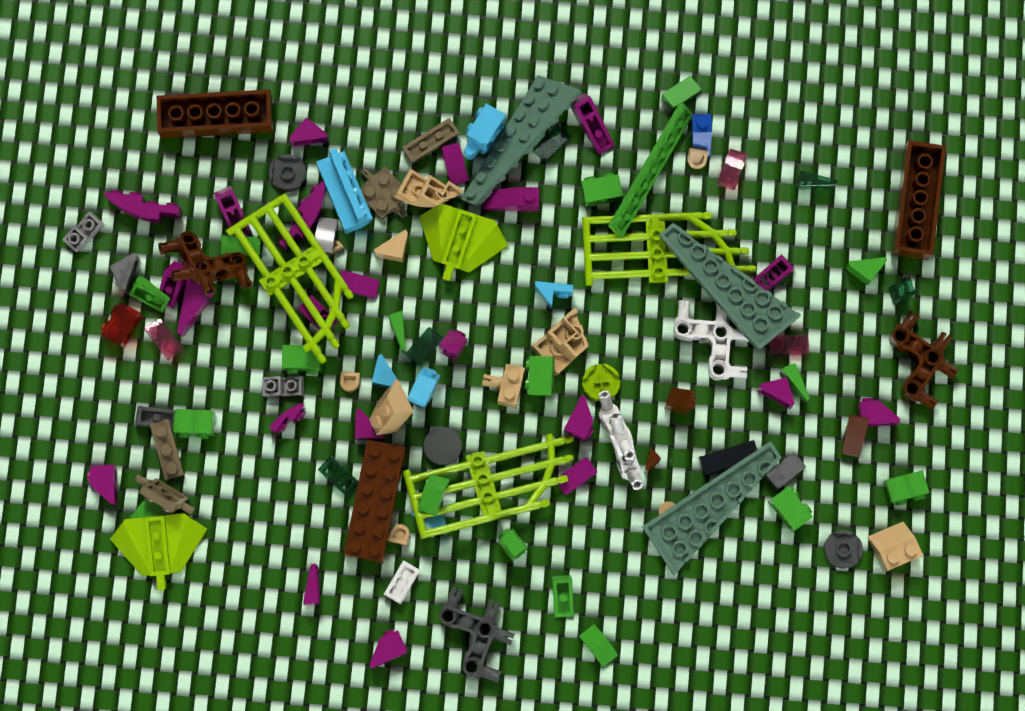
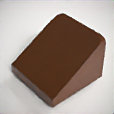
(652, 460)

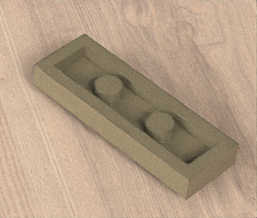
(430, 141)
(167, 449)

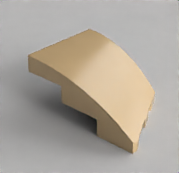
(425, 191)
(563, 341)

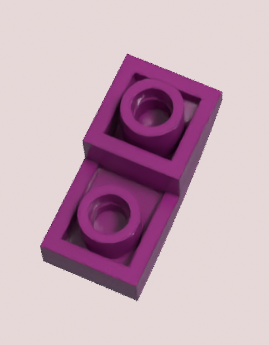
(293, 414)

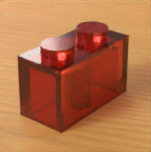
(121, 325)

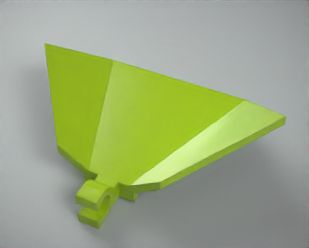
(460, 238)
(158, 543)

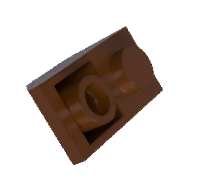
(680, 400)

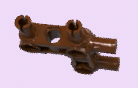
(204, 269)
(924, 370)

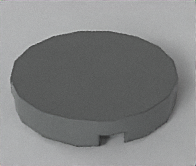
(287, 173)
(442, 446)
(843, 549)

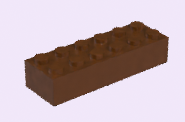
(214, 113)
(918, 200)
(375, 501)

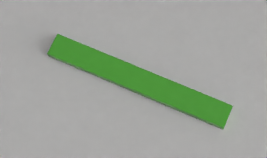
(650, 170)

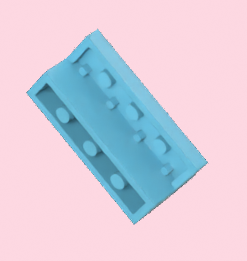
(344, 191)

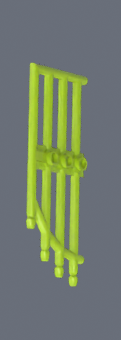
(656, 249)
(293, 269)
(484, 487)

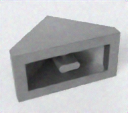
(125, 270)

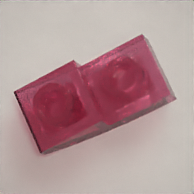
(732, 169)
(163, 338)
(790, 345)

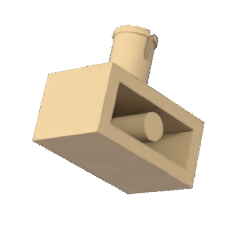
(508, 385)

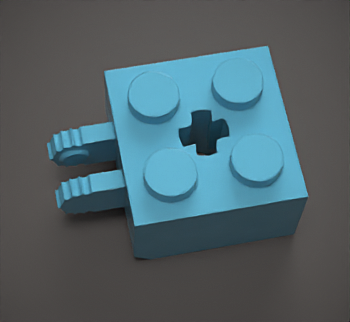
(484, 131)

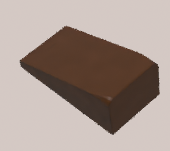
(854, 435)

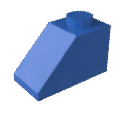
(701, 132)

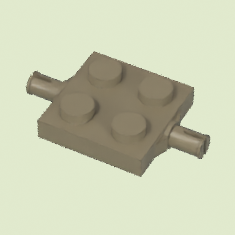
(380, 193)
(163, 495)

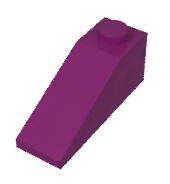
(591, 123)
(513, 200)
(231, 209)
(193, 305)

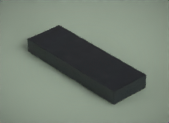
(726, 458)

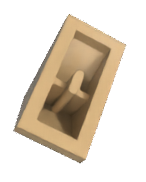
(394, 248)

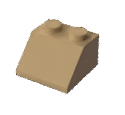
(391, 410)
(894, 546)

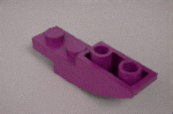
(136, 206)
(310, 211)

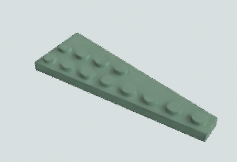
(526, 128)
(744, 302)
(690, 522)

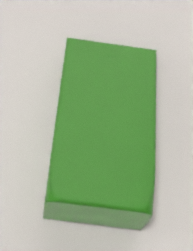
(680, 93)
(231, 244)
(149, 294)
(397, 325)
(795, 381)
(563, 596)

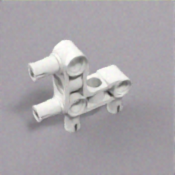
(706, 331)
(621, 440)

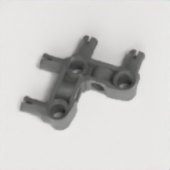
(471, 624)

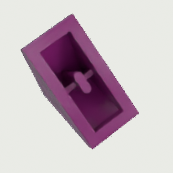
(308, 134)
(779, 391)
(364, 429)

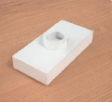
(402, 582)

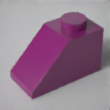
(170, 288)
(453, 344)
(877, 413)
(580, 421)
(104, 481)
(388, 648)

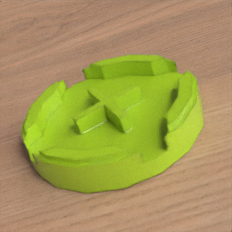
(600, 378)

